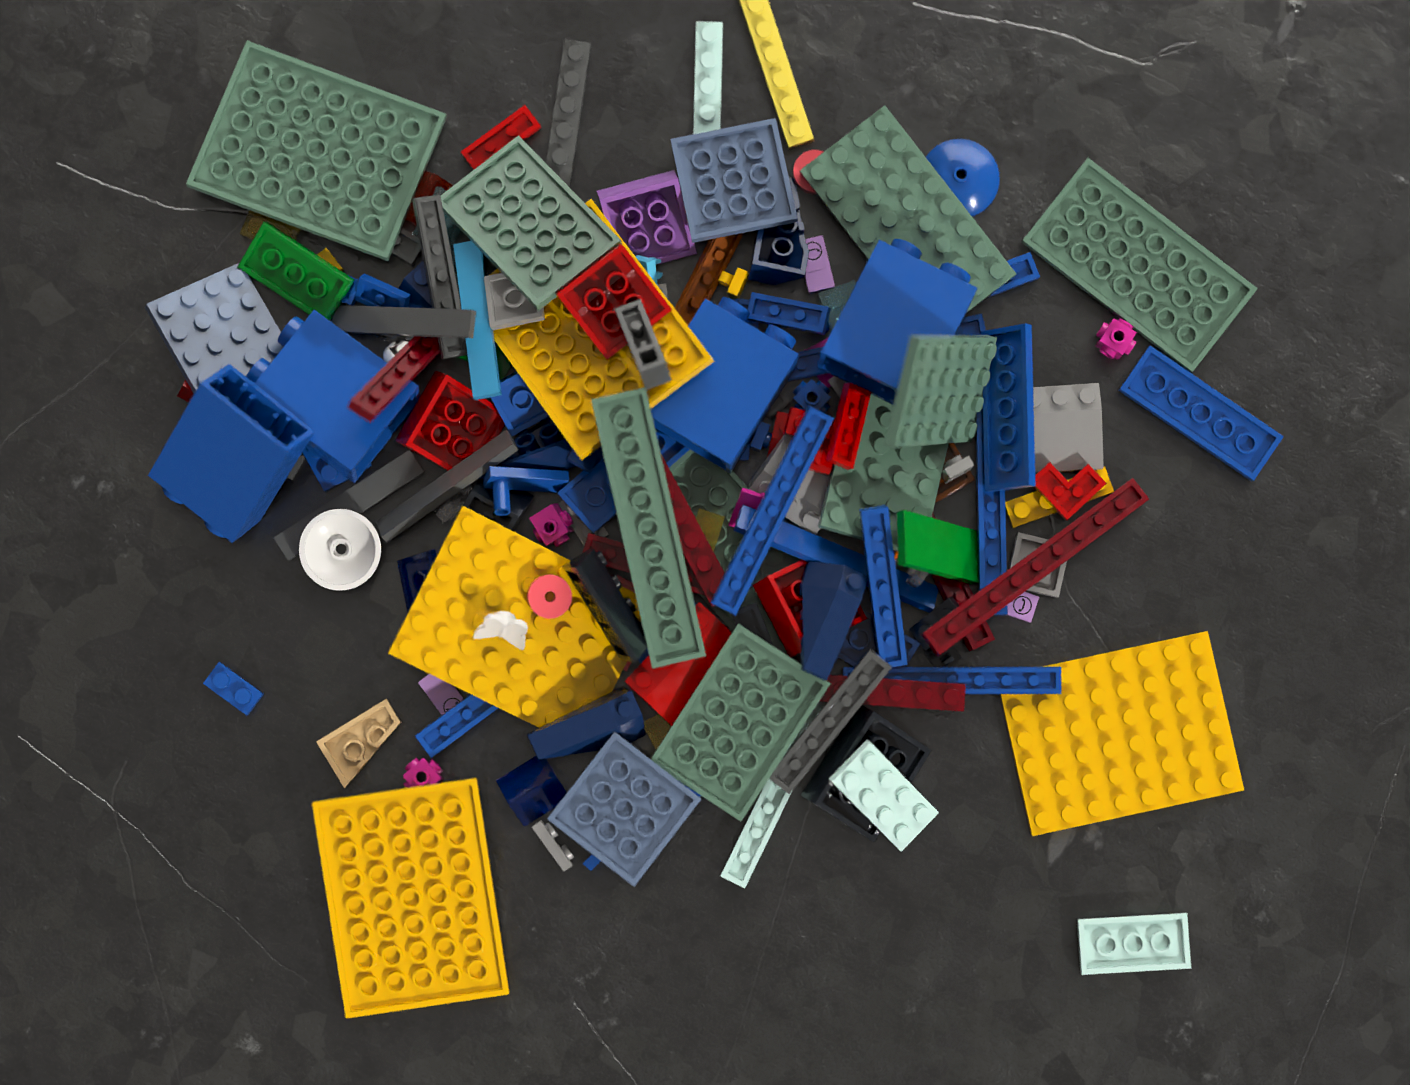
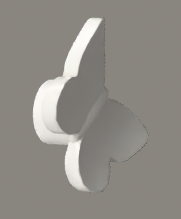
(503, 625)

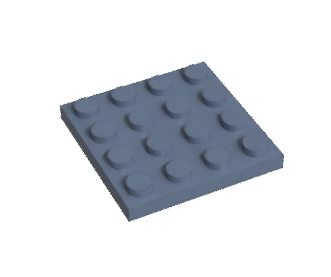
(734, 180)
(216, 325)
(624, 809)

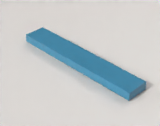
(481, 348)

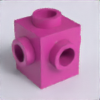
(1108, 345)
(543, 525)
(430, 768)

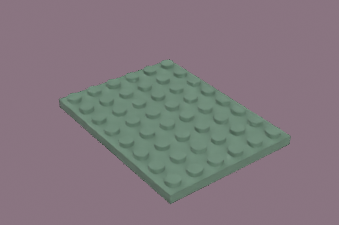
(316, 150)

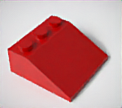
(606, 286)
(449, 423)
(783, 604)

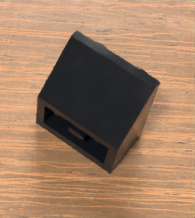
(481, 501)

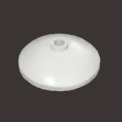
(319, 551)

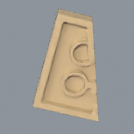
(358, 740)

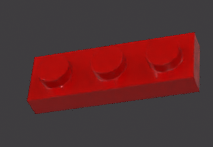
(518, 123)
(848, 426)

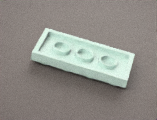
(883, 795)
(1133, 943)

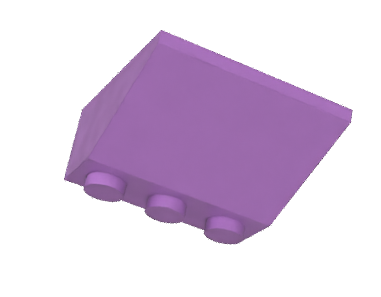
(650, 216)

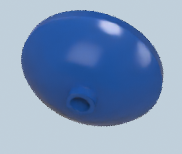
(981, 172)

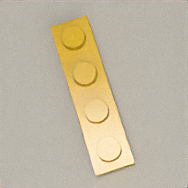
(1035, 506)

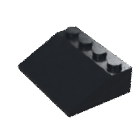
(607, 604)
(894, 744)

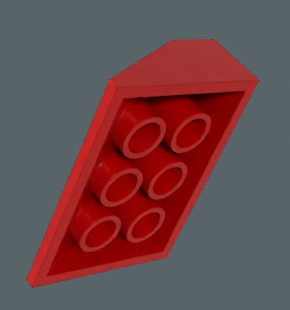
(672, 685)

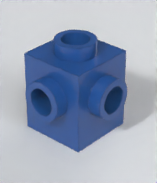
(818, 389)

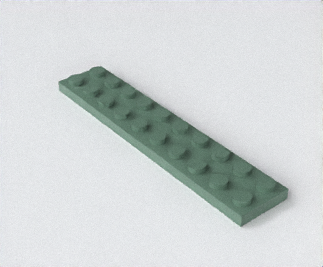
(648, 527)

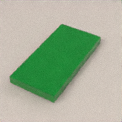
(295, 272)
(937, 547)

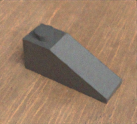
(643, 344)

